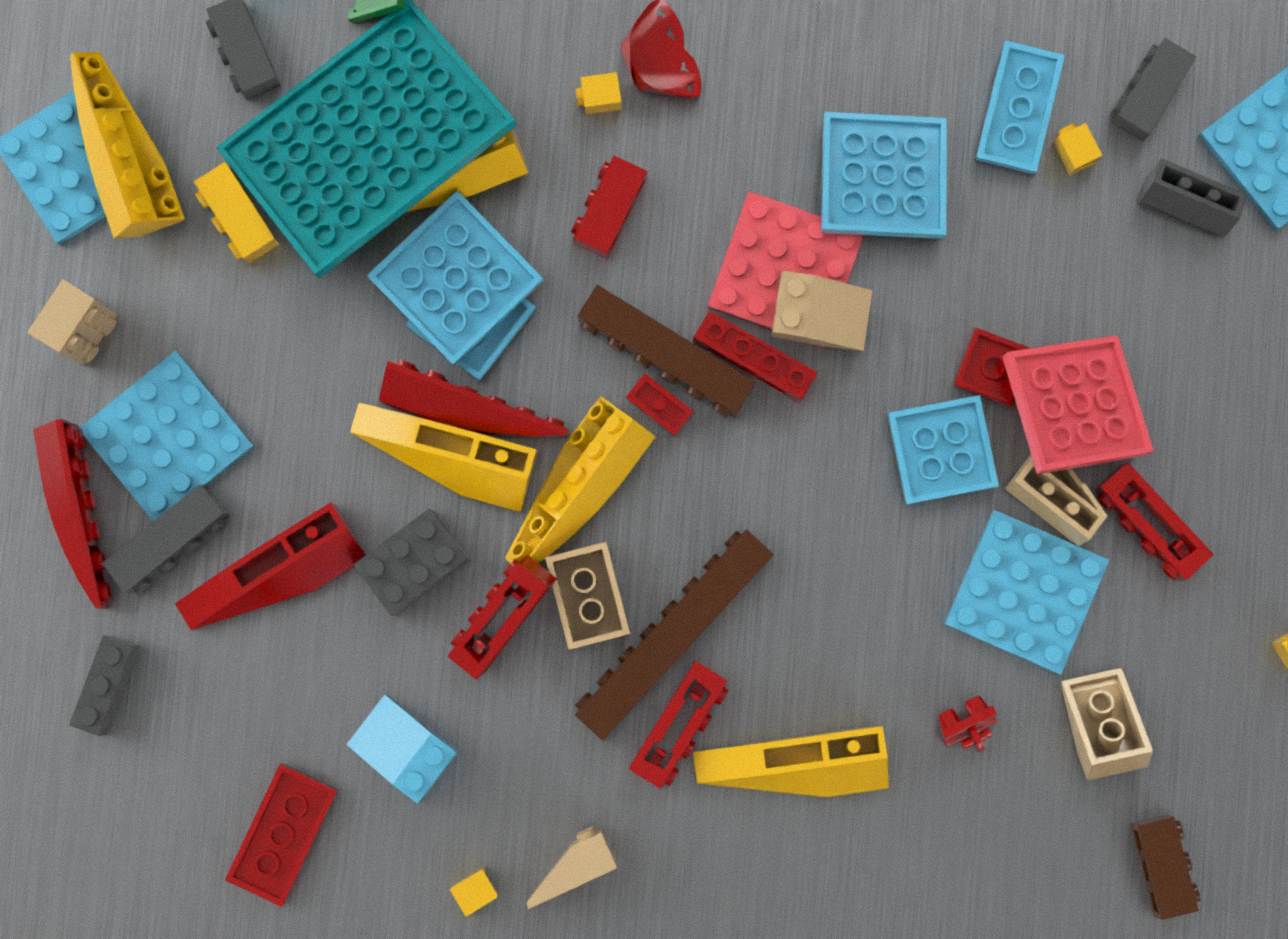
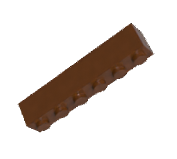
(666, 351)

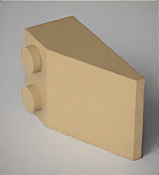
(821, 311)
(1106, 724)
(582, 862)

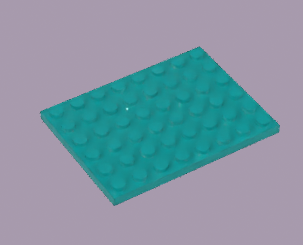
(365, 137)

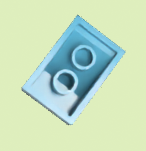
(402, 749)

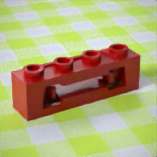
(754, 357)
(1151, 541)
(471, 653)
(651, 768)

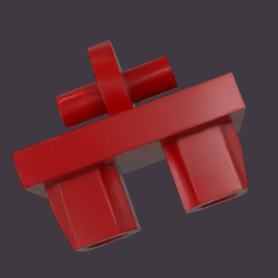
(980, 718)

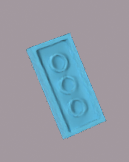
(1020, 107)

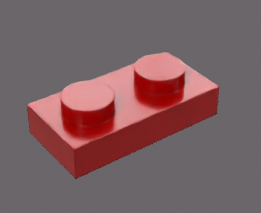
(659, 404)

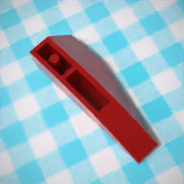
(460, 406)
(72, 504)
(278, 570)

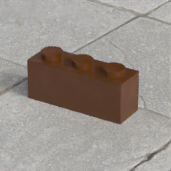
(1165, 866)

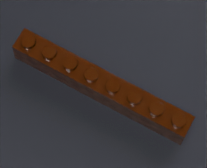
(674, 634)

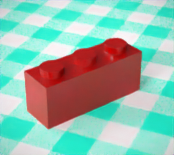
(609, 206)

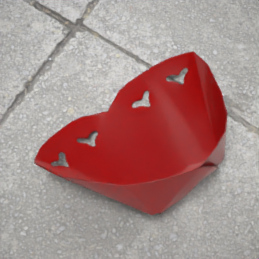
(656, 57)

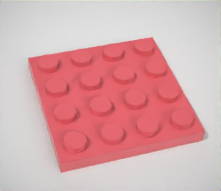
(770, 240)
(1077, 404)

